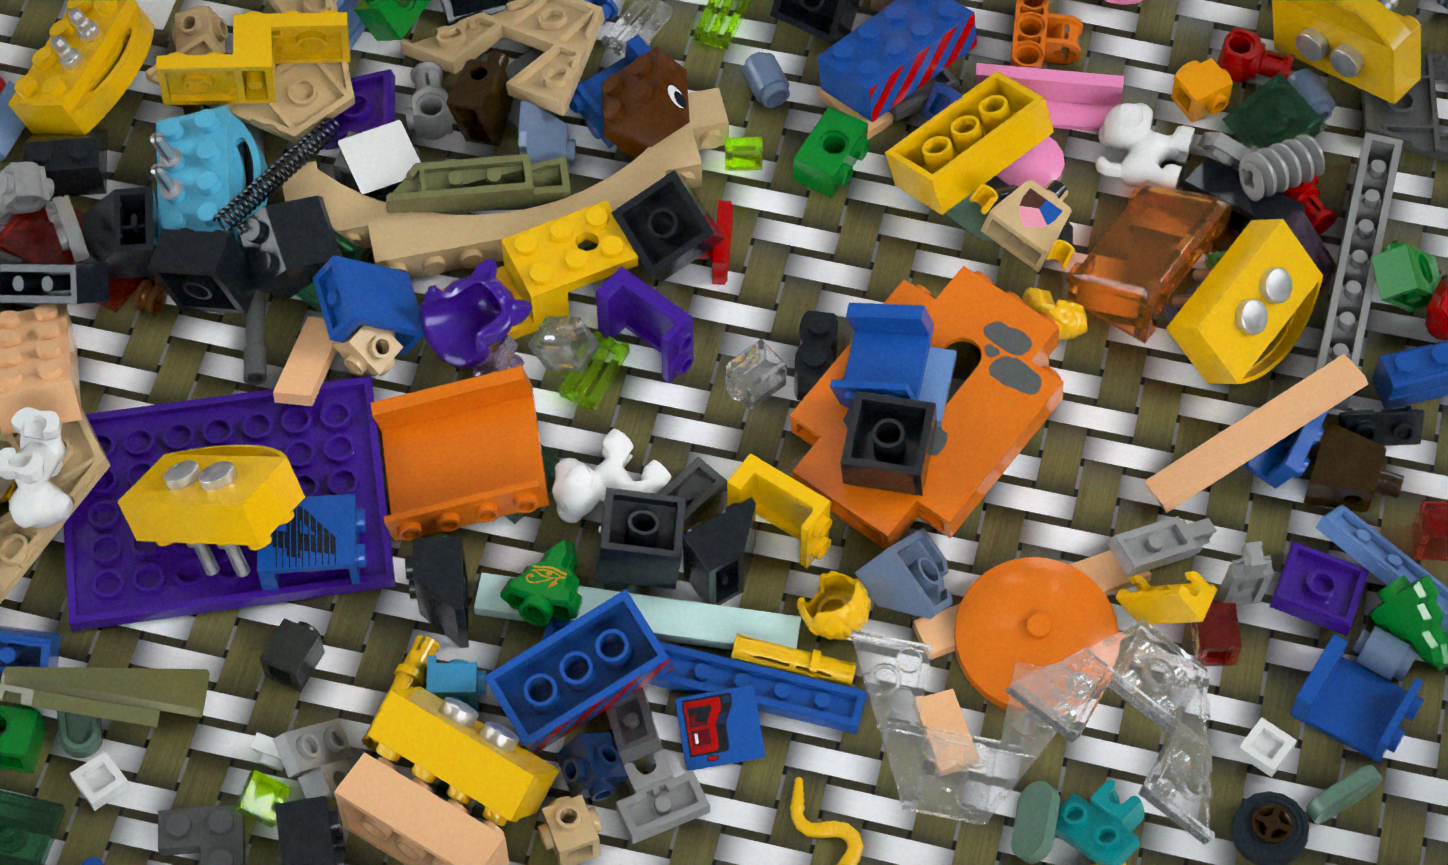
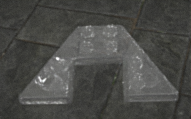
(1159, 683)
(939, 768)

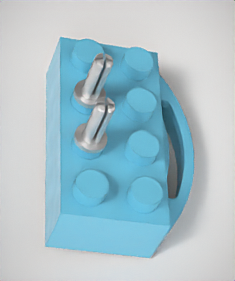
(202, 169)

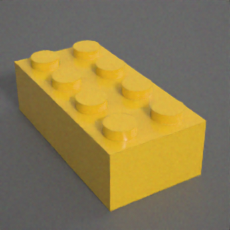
(969, 142)

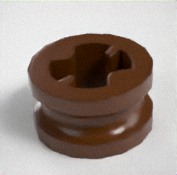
(150, 297)

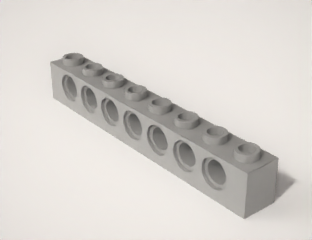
(1360, 240)

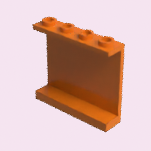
(461, 454)

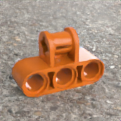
(1042, 35)

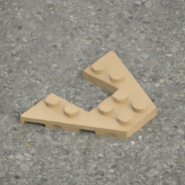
(557, 27)
(303, 90)
(80, 472)

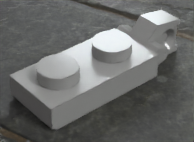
(67, 227)
(1160, 544)
(1247, 577)

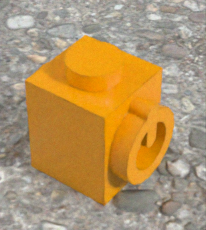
(1201, 89)

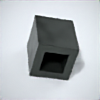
(292, 654)

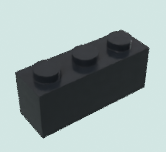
(1223, 182)
(54, 282)

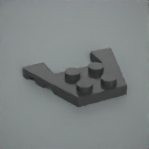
(1414, 115)

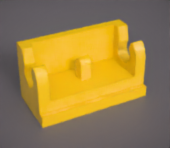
(1168, 602)

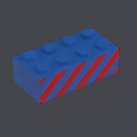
(896, 53)
(578, 672)

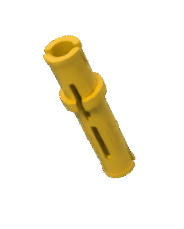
(793, 660)
(408, 675)

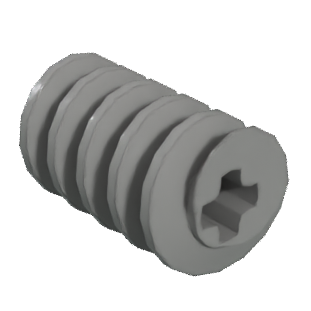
(1281, 167)

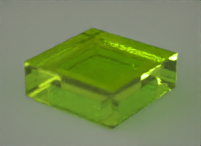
(743, 153)
(260, 796)

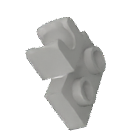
(1224, 149)
(318, 754)
(659, 800)

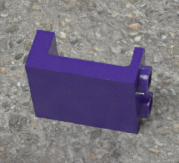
(634, 305)

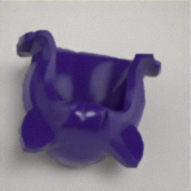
(470, 316)

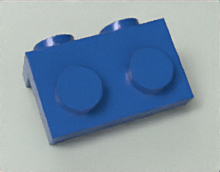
(1287, 456)

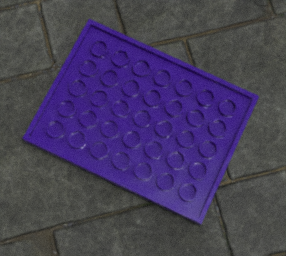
(134, 581)

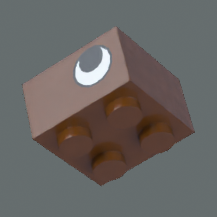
(645, 102)

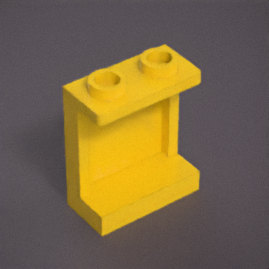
(785, 505)

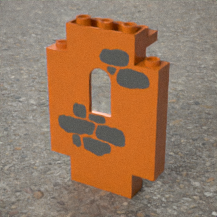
(981, 424)

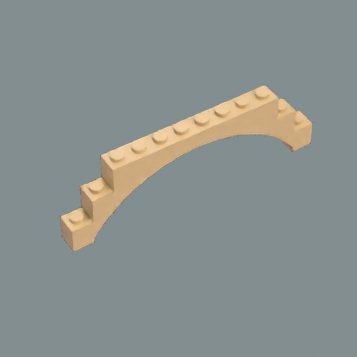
(446, 242)

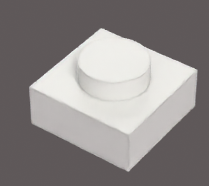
(1266, 747)
(266, 748)
(100, 780)

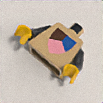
(1029, 221)

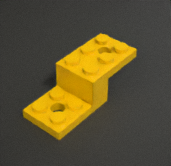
(258, 46)
(547, 263)

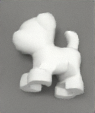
(1129, 128)
(40, 457)
(581, 488)

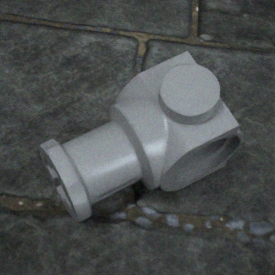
(429, 109)
(23, 189)

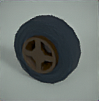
(1276, 815)

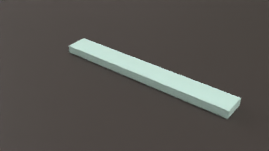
(668, 618)

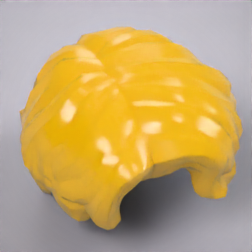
(1067, 314)
(837, 607)

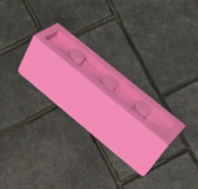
(1072, 97)

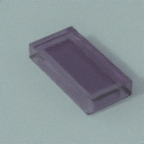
(1312, 243)

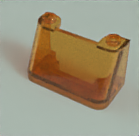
(1148, 256)

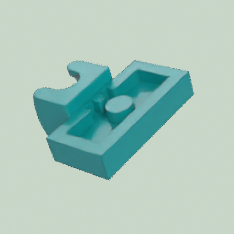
(1102, 827)

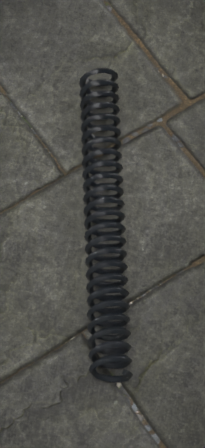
(249, 189)

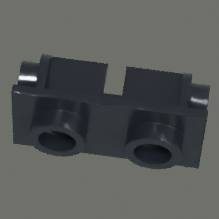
(1386, 427)

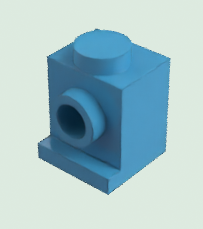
(456, 680)

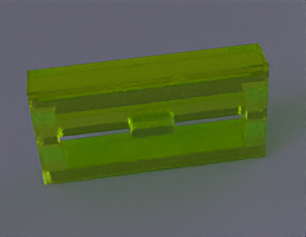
(707, 16)
(607, 345)

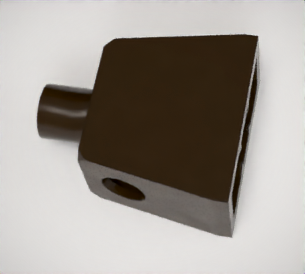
(482, 100)
(1349, 471)

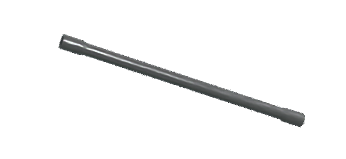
(255, 351)

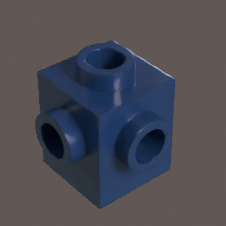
(591, 766)

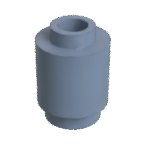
(766, 79)
(1313, 91)
(1384, 654)

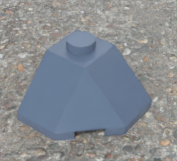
(543, 135)
(909, 577)

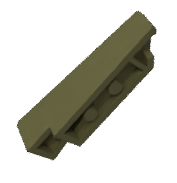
(480, 185)
(108, 693)

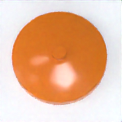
(1030, 615)

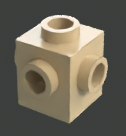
(195, 23)
(369, 351)
(571, 830)

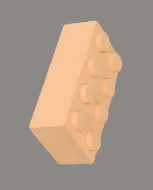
(38, 364)
(412, 821)

